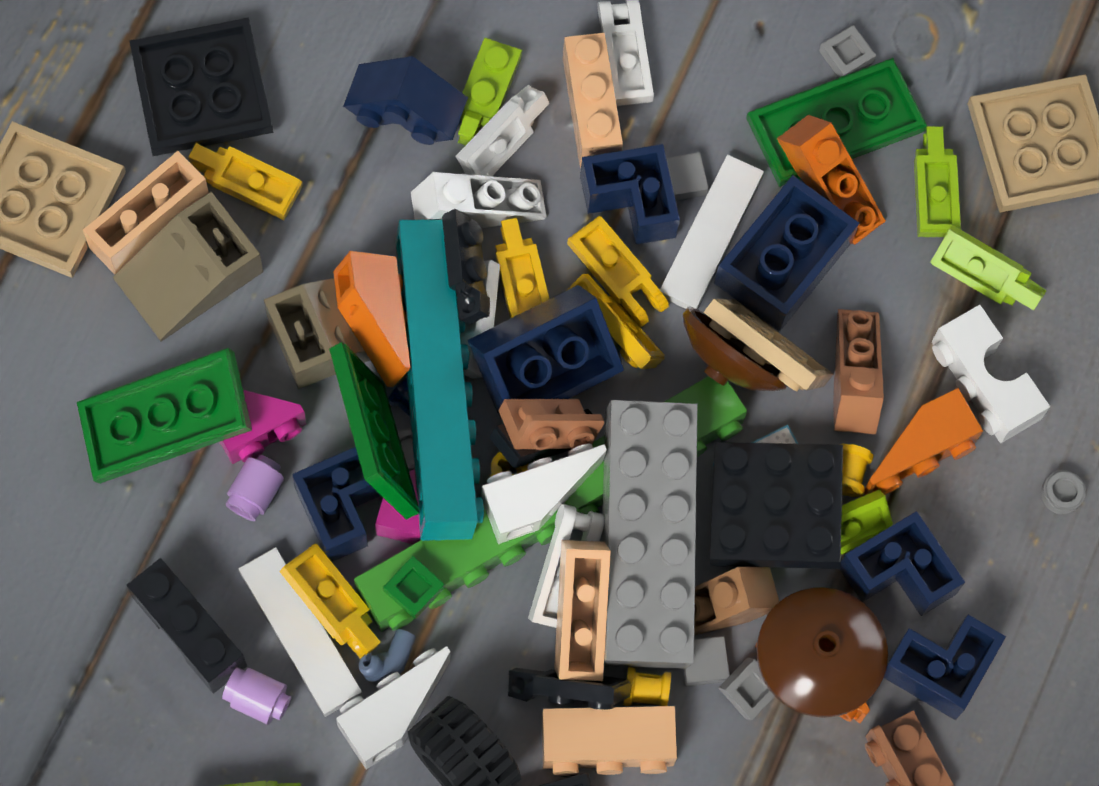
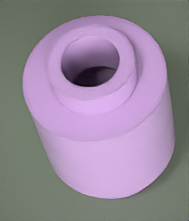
(254, 487)
(256, 695)

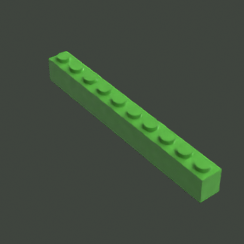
(468, 560)

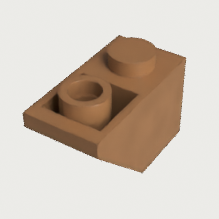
(734, 599)

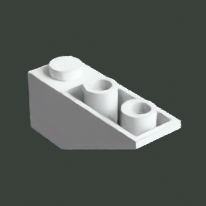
(479, 197)
(530, 498)
(382, 720)

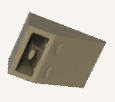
(189, 267)
(307, 326)

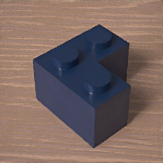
(406, 95)
(636, 181)
(329, 498)
(905, 555)
(948, 675)

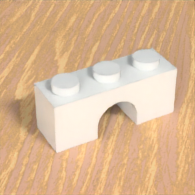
(1003, 405)

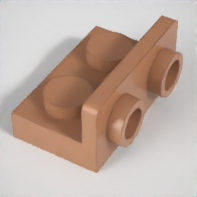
(549, 423)
(906, 753)

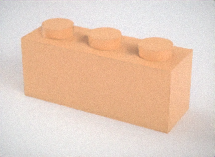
(591, 95)
(144, 211)
(582, 610)
(609, 739)

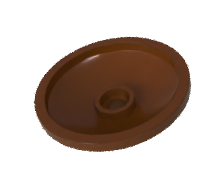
(726, 357)
(818, 680)

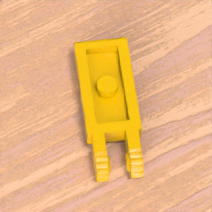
(616, 268)

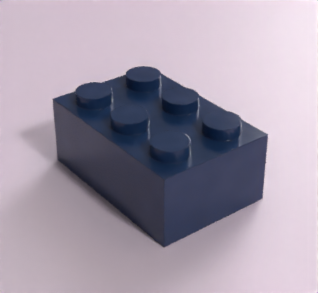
(786, 253)
(548, 350)

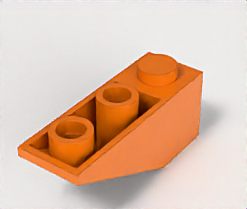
(828, 169)
(372, 306)
(934, 433)

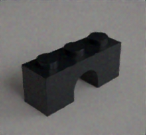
(186, 624)

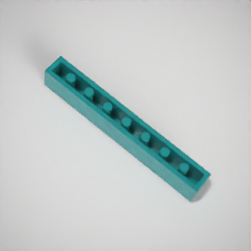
(437, 387)

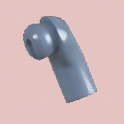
(380, 666)

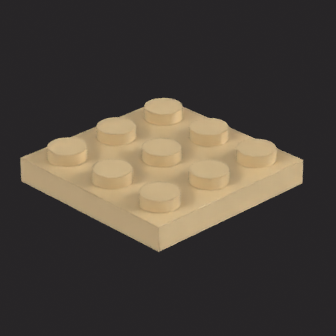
(1039, 142)
(50, 197)
(767, 345)

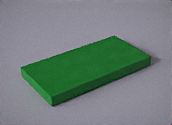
(865, 108)
(164, 416)
(374, 431)

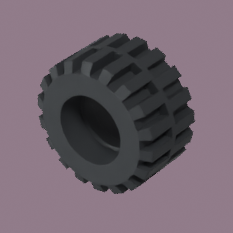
(462, 748)

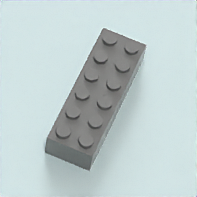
(650, 533)

